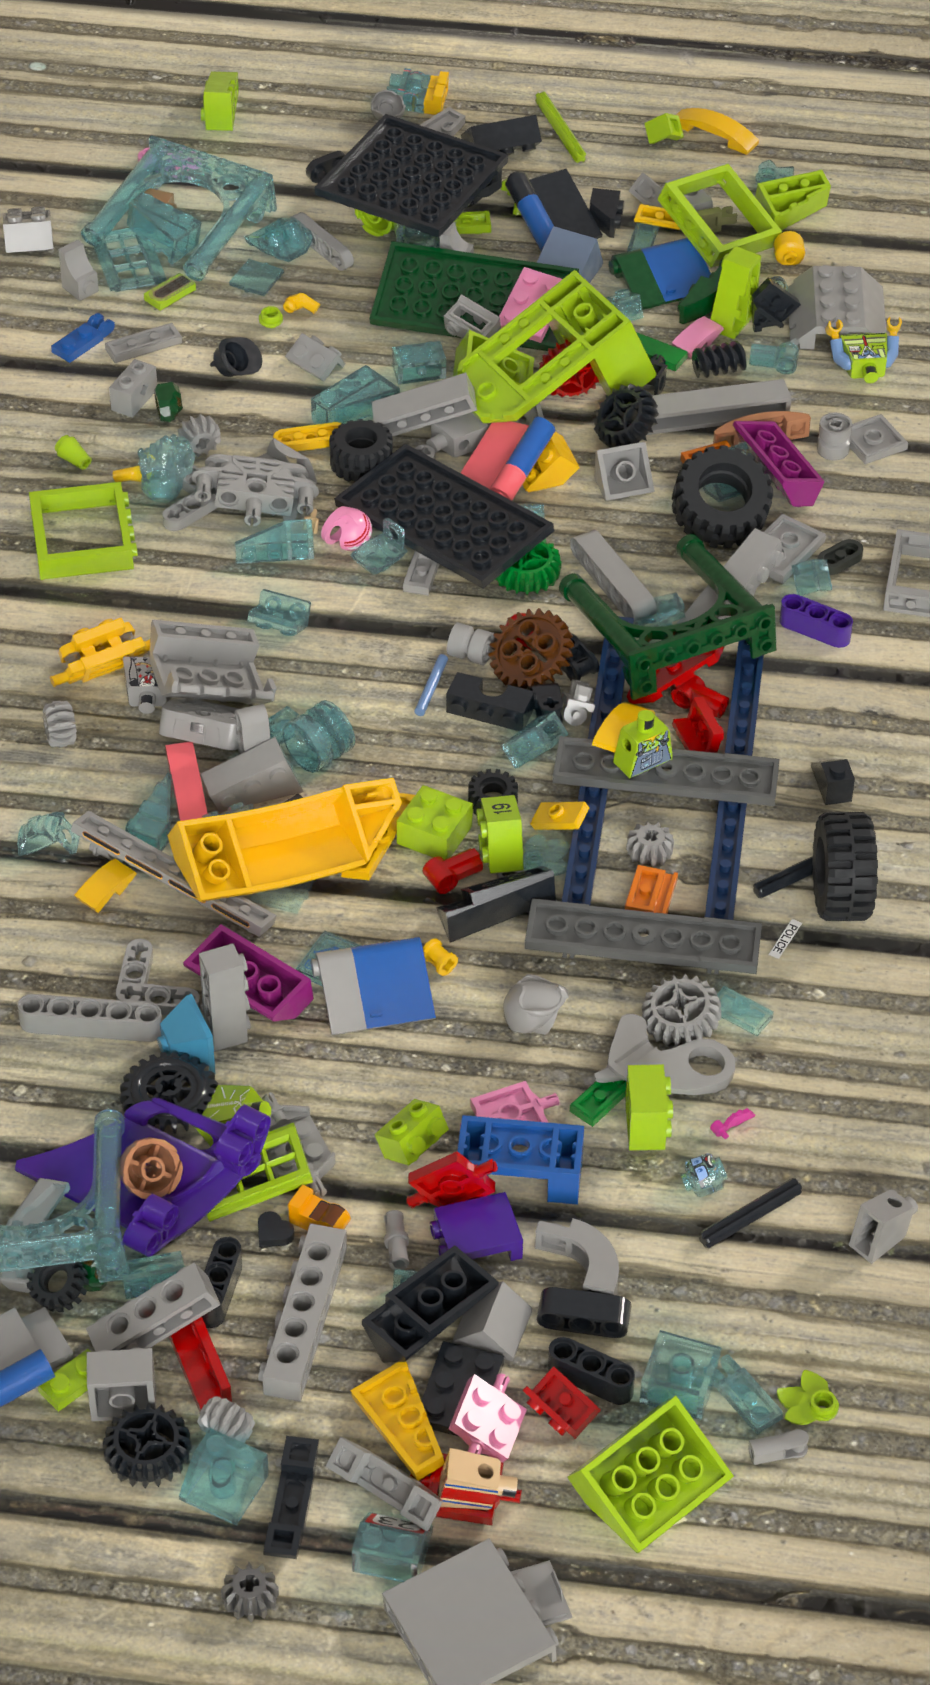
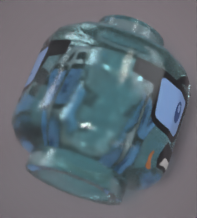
(704, 1175)

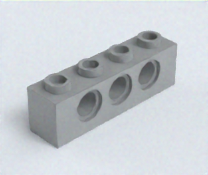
(156, 1312)

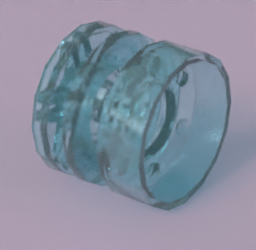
(318, 736)

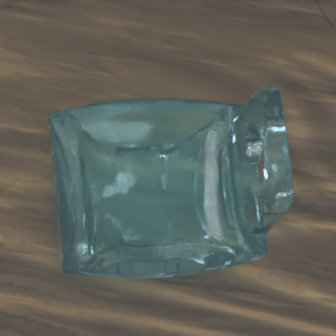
(381, 551)
(45, 831)

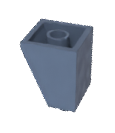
(572, 251)

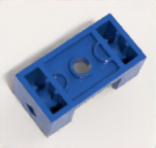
(552, 1151)

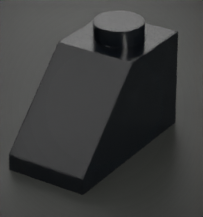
(834, 780)

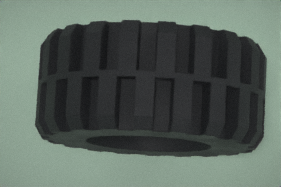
(729, 468)
(845, 866)

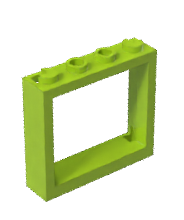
(699, 232)
(83, 561)

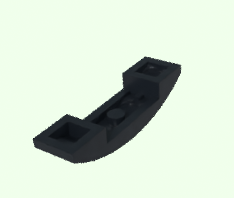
(292, 1498)

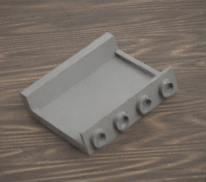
(469, 1619)

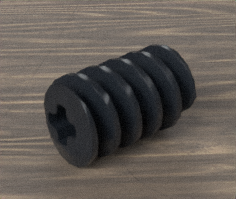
(719, 357)

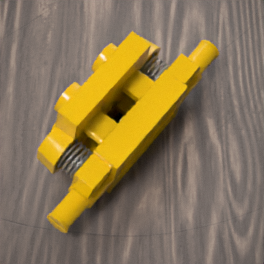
(99, 651)

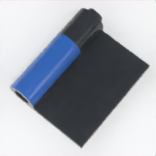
(549, 203)

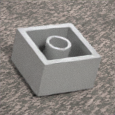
(120, 1381)

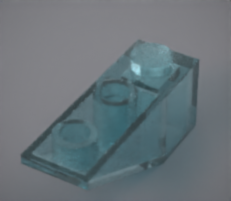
(279, 542)
(154, 816)

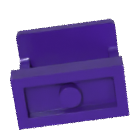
(478, 1227)

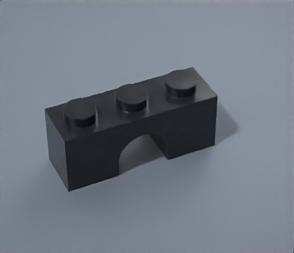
(507, 710)

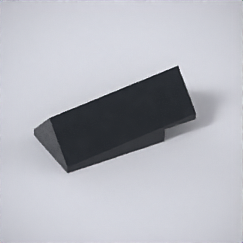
(496, 901)
(426, 1305)

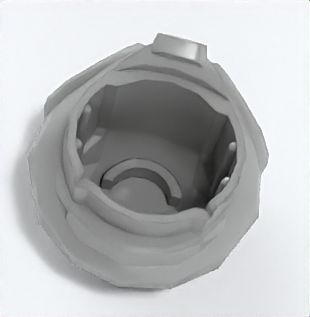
(533, 1004)

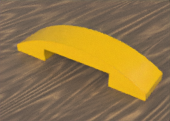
(738, 136)
(609, 731)

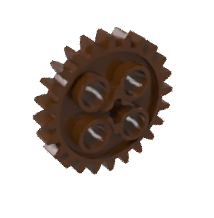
(546, 630)

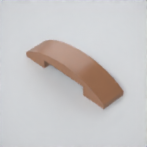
(793, 424)

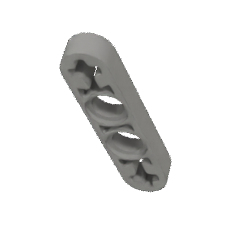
(326, 244)

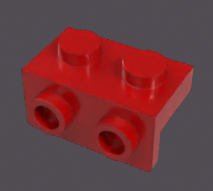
(700, 728)
(563, 1402)

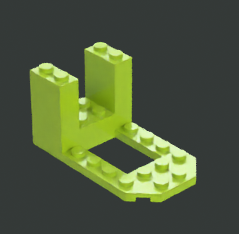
(574, 313)

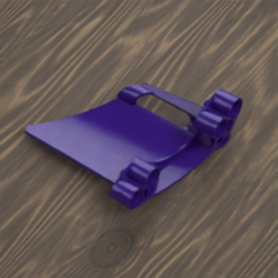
(205, 1177)

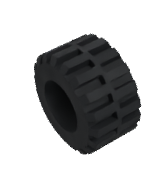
(358, 448)

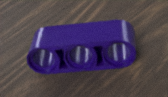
(816, 620)

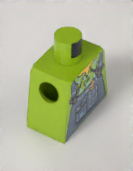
(643, 745)

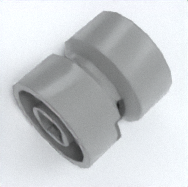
(834, 436)
(466, 642)

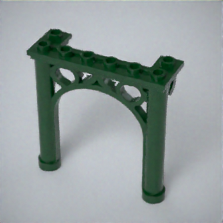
(684, 640)

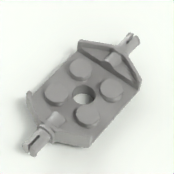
(315, 1149)

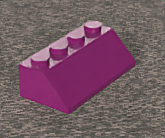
(782, 461)
(273, 985)

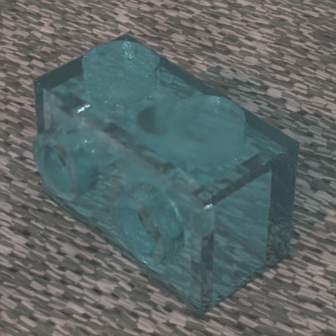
(419, 362)

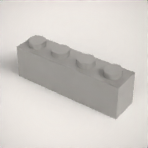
(425, 405)
(224, 996)

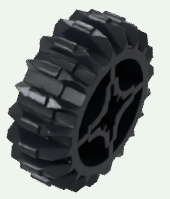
(625, 416)
(153, 1454)

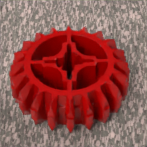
(579, 382)

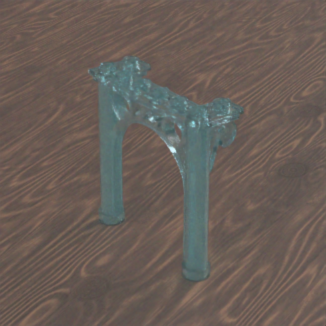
(157, 167)
(101, 1239)

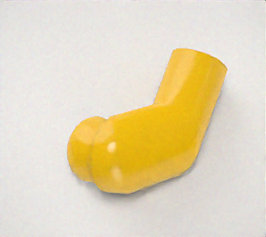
(300, 301)
(127, 474)

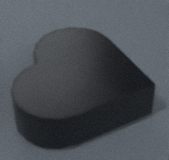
(273, 1230)

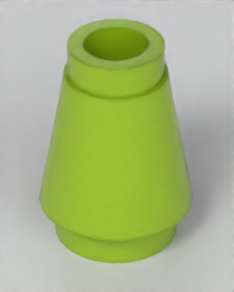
(72, 452)

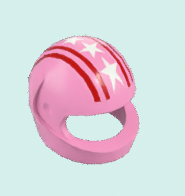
(353, 530)

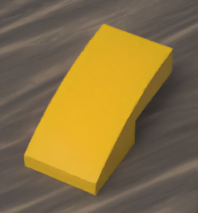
(105, 882)

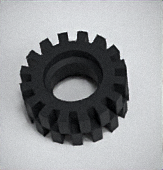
(490, 783)
(66, 1295)

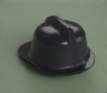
(237, 357)

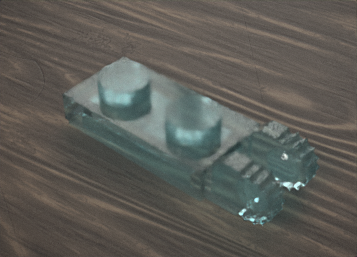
(746, 1396)

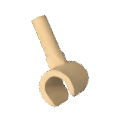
(315, 521)

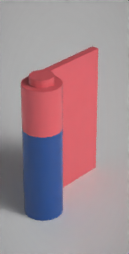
(508, 455)

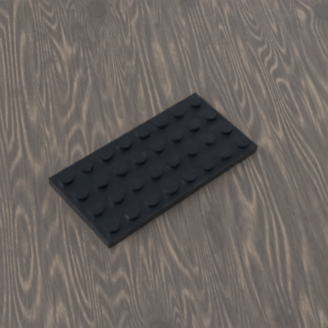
(446, 515)

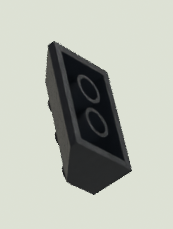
(506, 134)

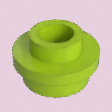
(270, 317)

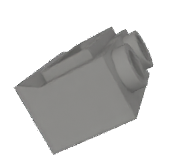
(459, 327)

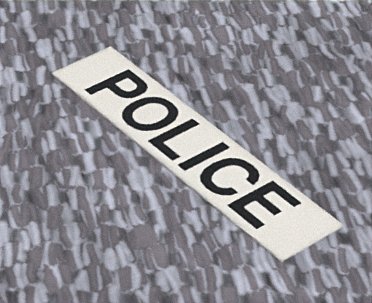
(785, 938)

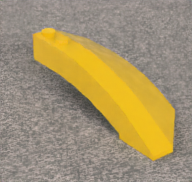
(284, 841)

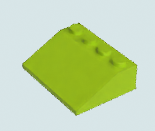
(651, 1475)

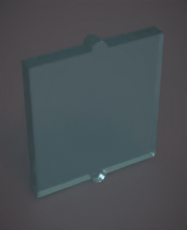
(256, 277)
(285, 898)

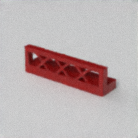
(200, 1363)

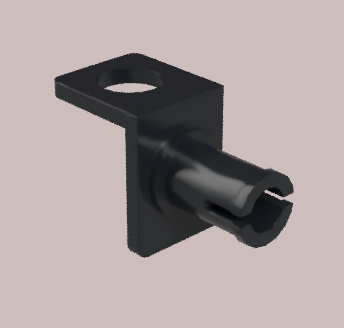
(661, 370)

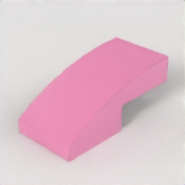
(697, 334)

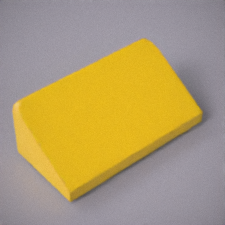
(654, 216)

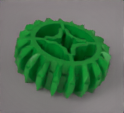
(533, 571)

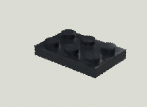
(449, 1377)

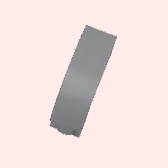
(585, 1246)

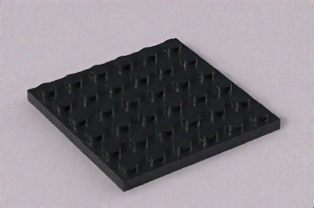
(411, 175)

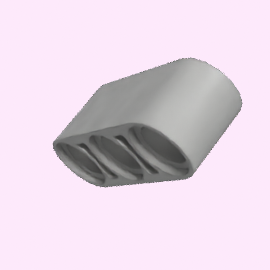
(251, 727)

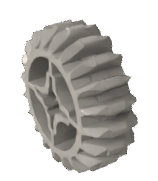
(698, 1004)

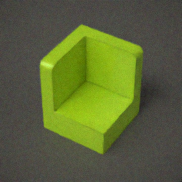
(664, 127)

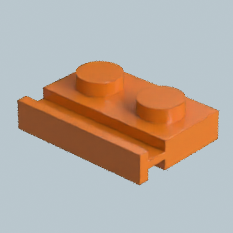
(651, 890)

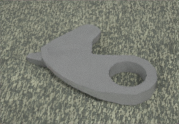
(633, 1048)

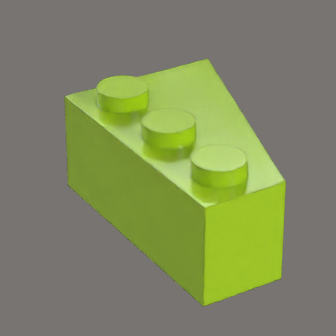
(794, 197)

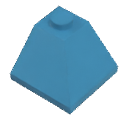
(187, 1033)

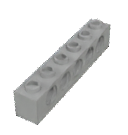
(318, 1266)

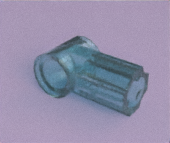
(781, 357)

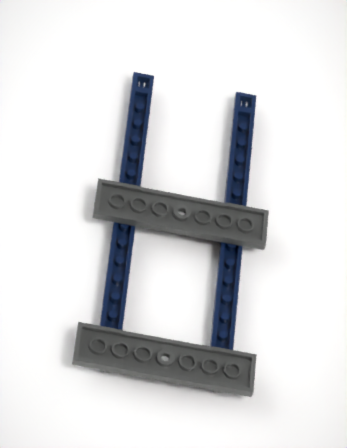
(731, 777)

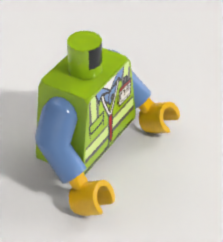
(864, 354)

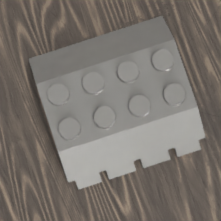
(835, 294)
(207, 662)

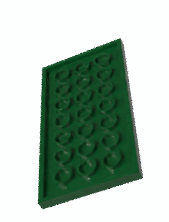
(426, 281)

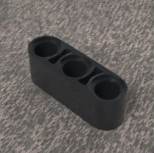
(223, 1271)
(584, 1312)
(605, 1374)

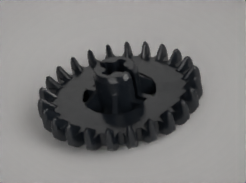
(172, 1075)

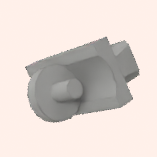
(577, 702)

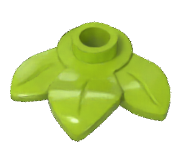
(805, 1400)

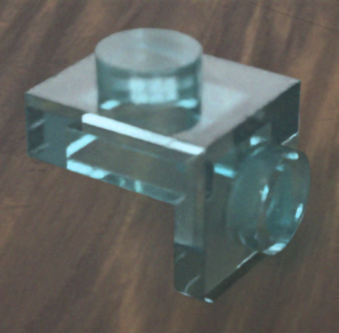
(627, 303)

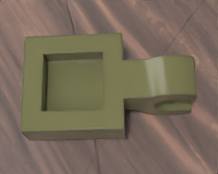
(716, 217)

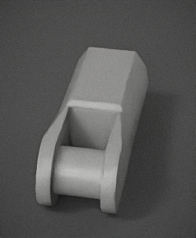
(779, 1447)

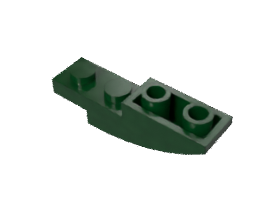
(700, 298)

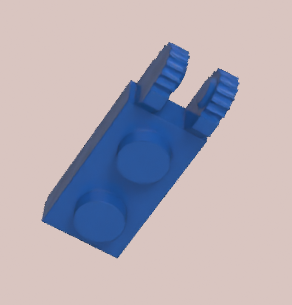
(83, 338)

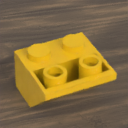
(553, 466)

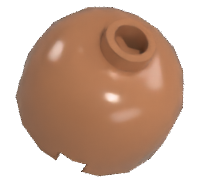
(161, 1167)

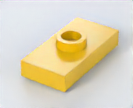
(559, 815)

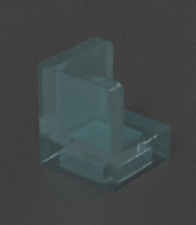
(811, 577)

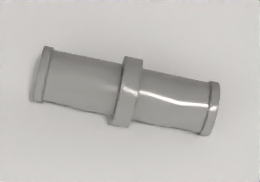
(396, 1240)

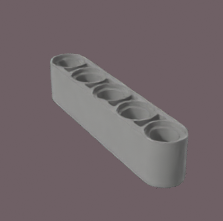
(613, 575)
(89, 1017)

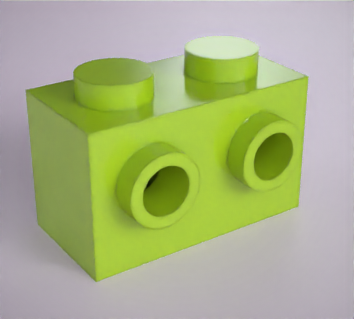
(411, 1132)

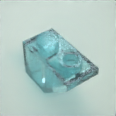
(534, 739)

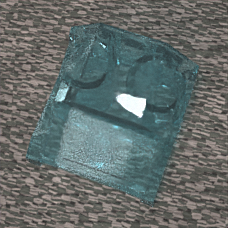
(282, 239)

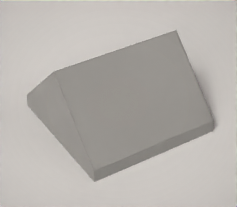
(623, 471)
(495, 1323)

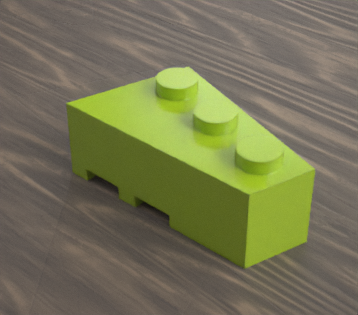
(220, 101)
(735, 289)

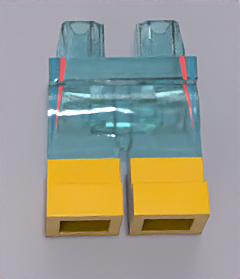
(421, 91)

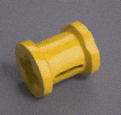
(439, 957)

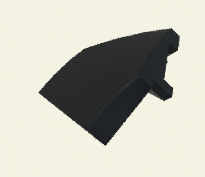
(771, 305)

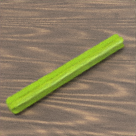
(560, 127)

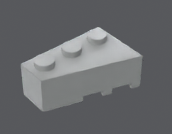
(252, 777)

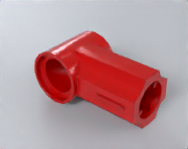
(695, 687)
(446, 873)

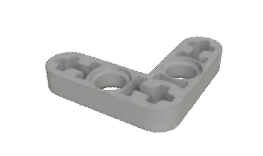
(179, 515)
(139, 987)

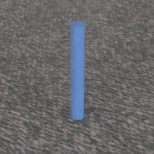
(431, 685)

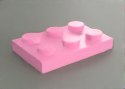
(527, 290)

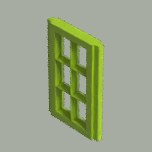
(274, 1186)

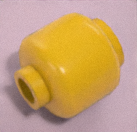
(789, 246)

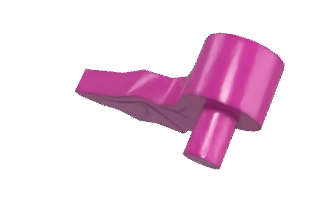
(734, 1119)

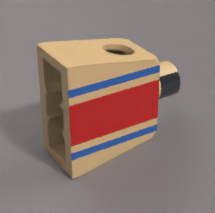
(473, 1481)

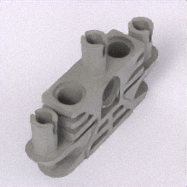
(255, 485)

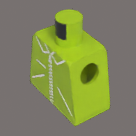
(228, 1100)

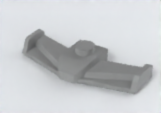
(33, 1210)

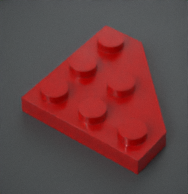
(678, 674)

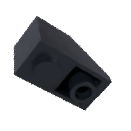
(606, 209)

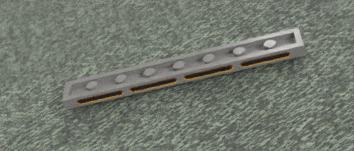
(164, 868)

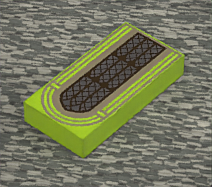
(169, 291)

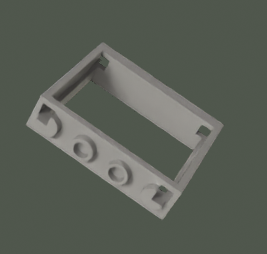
(907, 599)

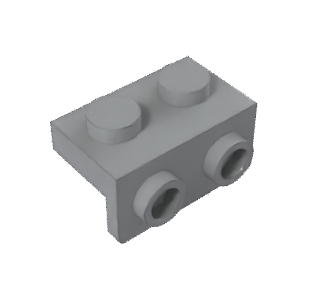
(314, 357)

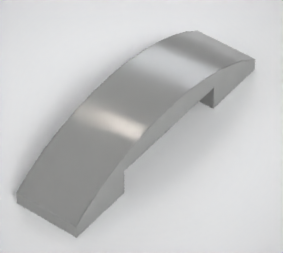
(385, 1481)

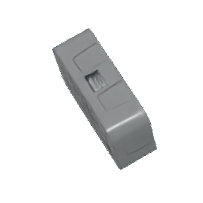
(199, 722)

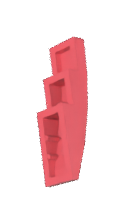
(186, 781)

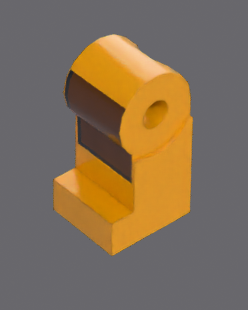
(308, 1208)

